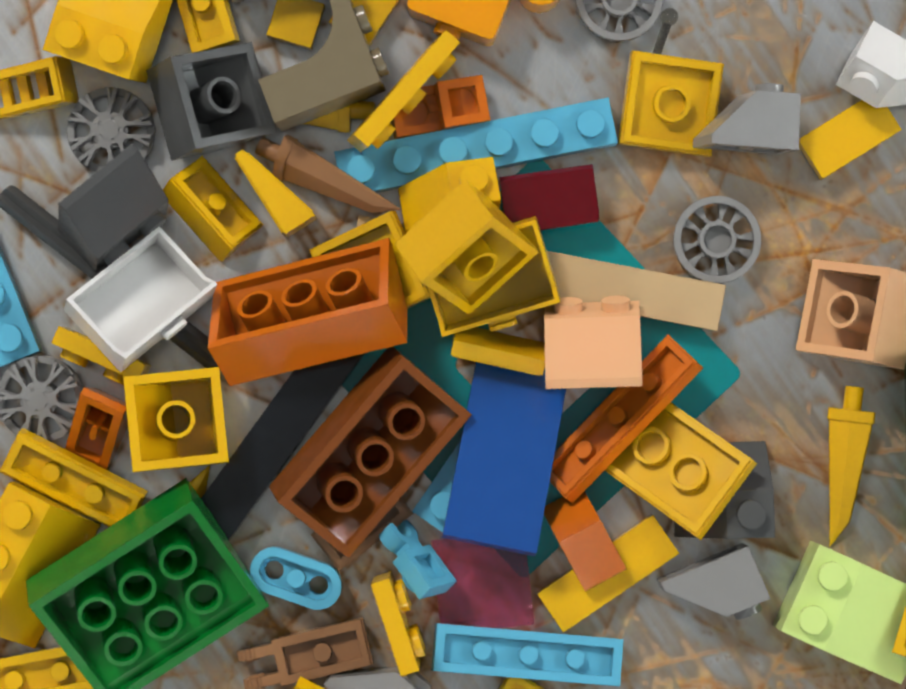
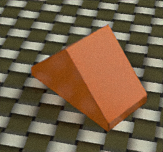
(97, 427)
(584, 540)

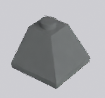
(752, 506)

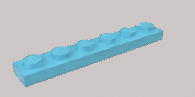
(507, 140)

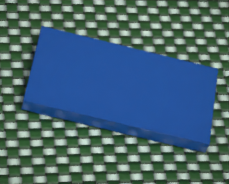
(504, 460)

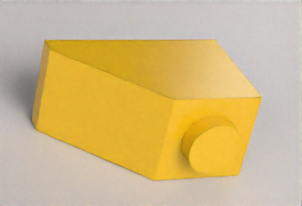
(426, 191)

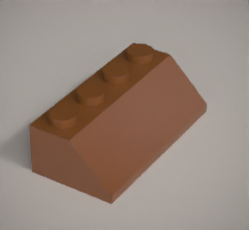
(369, 451)

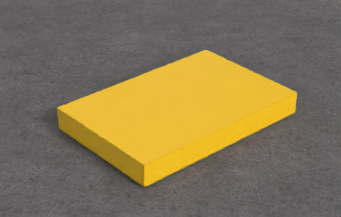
(682, 469)

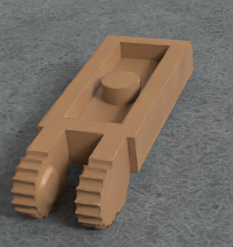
(311, 654)

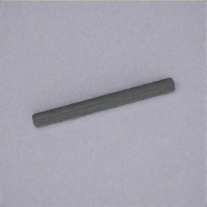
(46, 228)

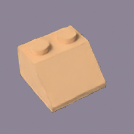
(855, 314)
(593, 343)

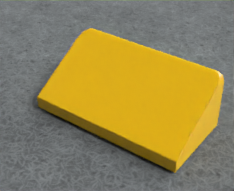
(211, 208)

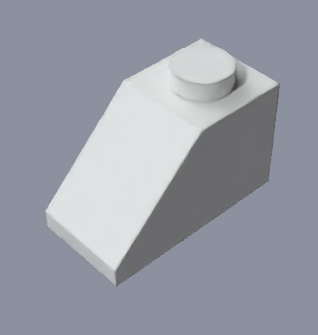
(877, 68)

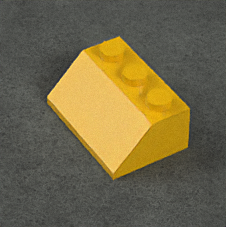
(32, 537)

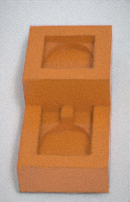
(445, 107)

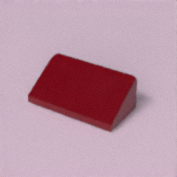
(553, 196)

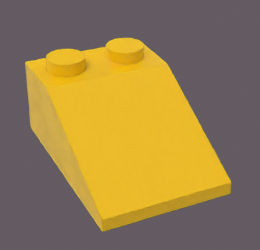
(109, 34)

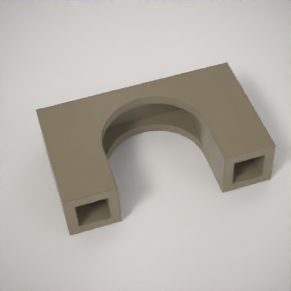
(332, 78)

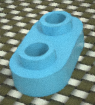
(296, 578)

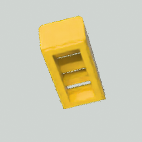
(62, 82)
(282, 204)

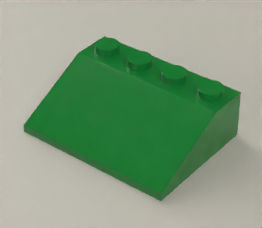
(146, 592)

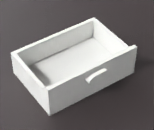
(140, 299)

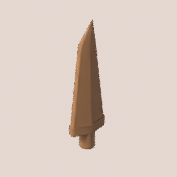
(309, 170)

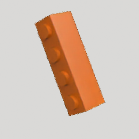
(308, 313)

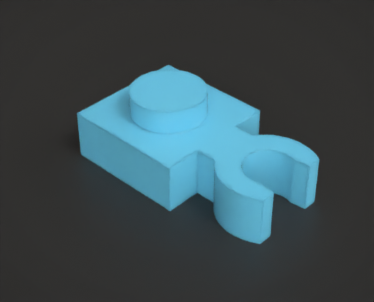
(418, 564)

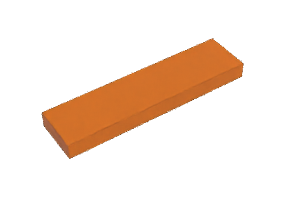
(621, 419)

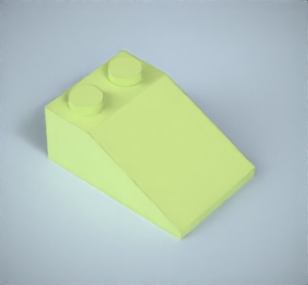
(845, 610)

